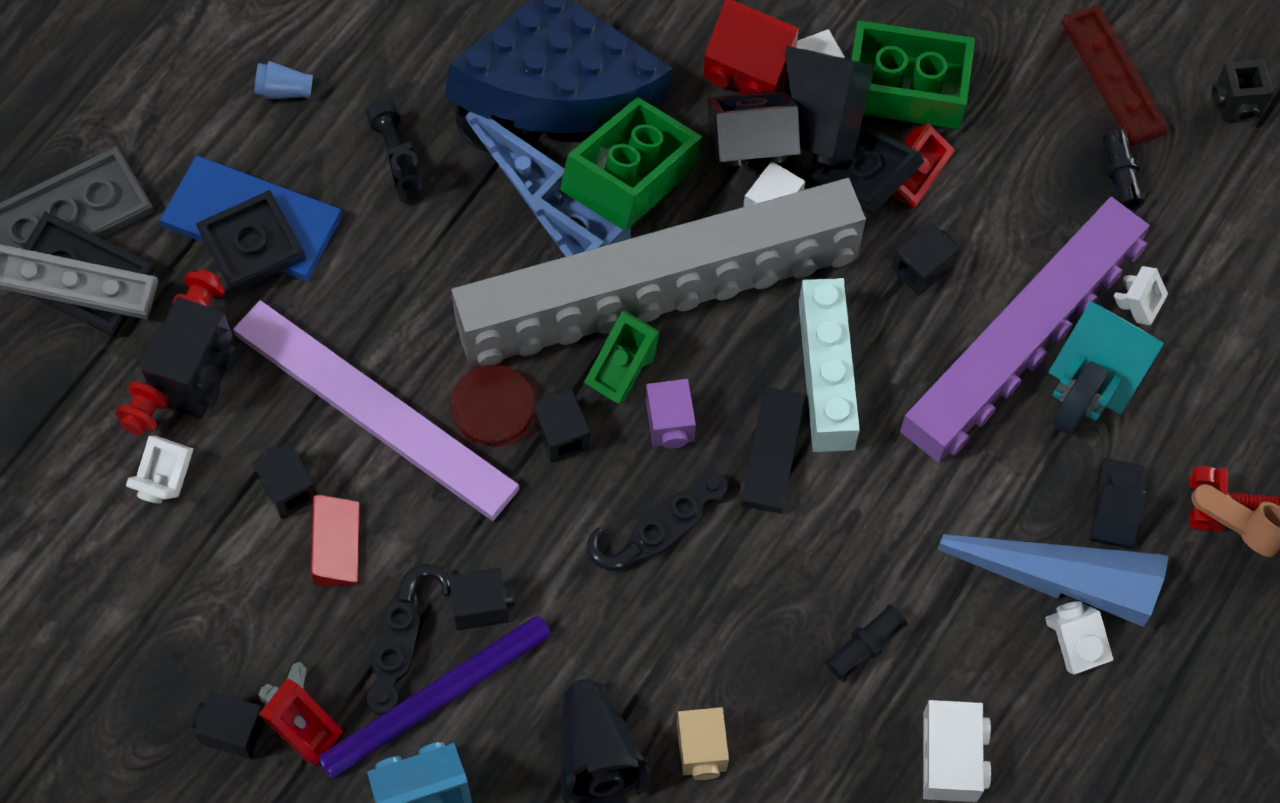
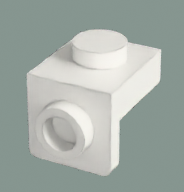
(161, 470)
(1080, 636)

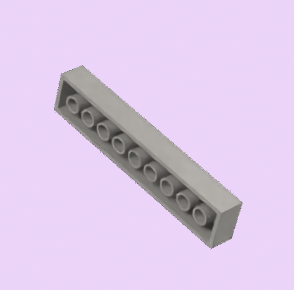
(658, 273)

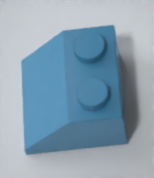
(424, 778)

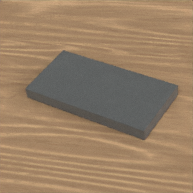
(93, 196)

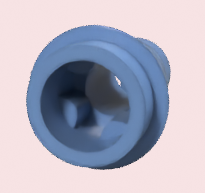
(281, 82)

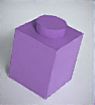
(670, 413)

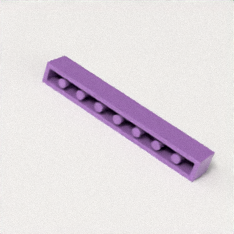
(1024, 330)

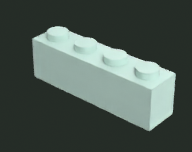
(828, 365)

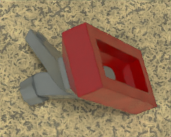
(298, 716)

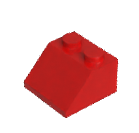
(748, 50)

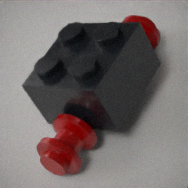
(185, 358)

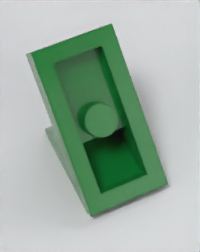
(622, 357)

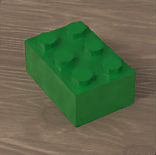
(915, 73)
(630, 163)

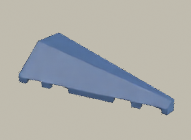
(539, 183)
(1104, 578)

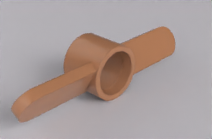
(1257, 528)

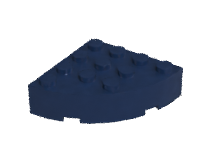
(555, 70)

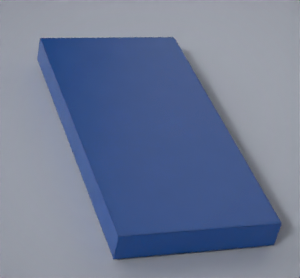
(214, 188)

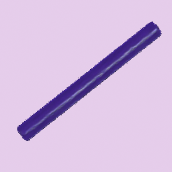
(434, 696)

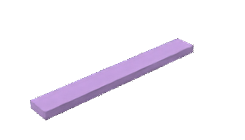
(377, 410)

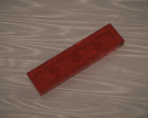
(1114, 74)

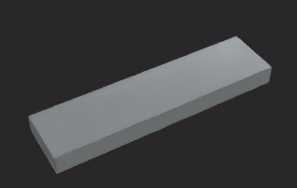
(76, 282)

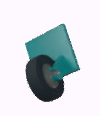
(1100, 366)

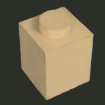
(702, 743)

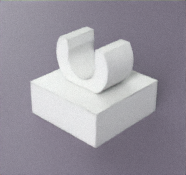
(1144, 295)

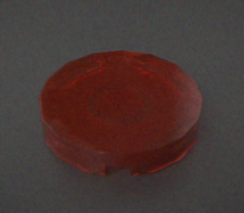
(492, 405)

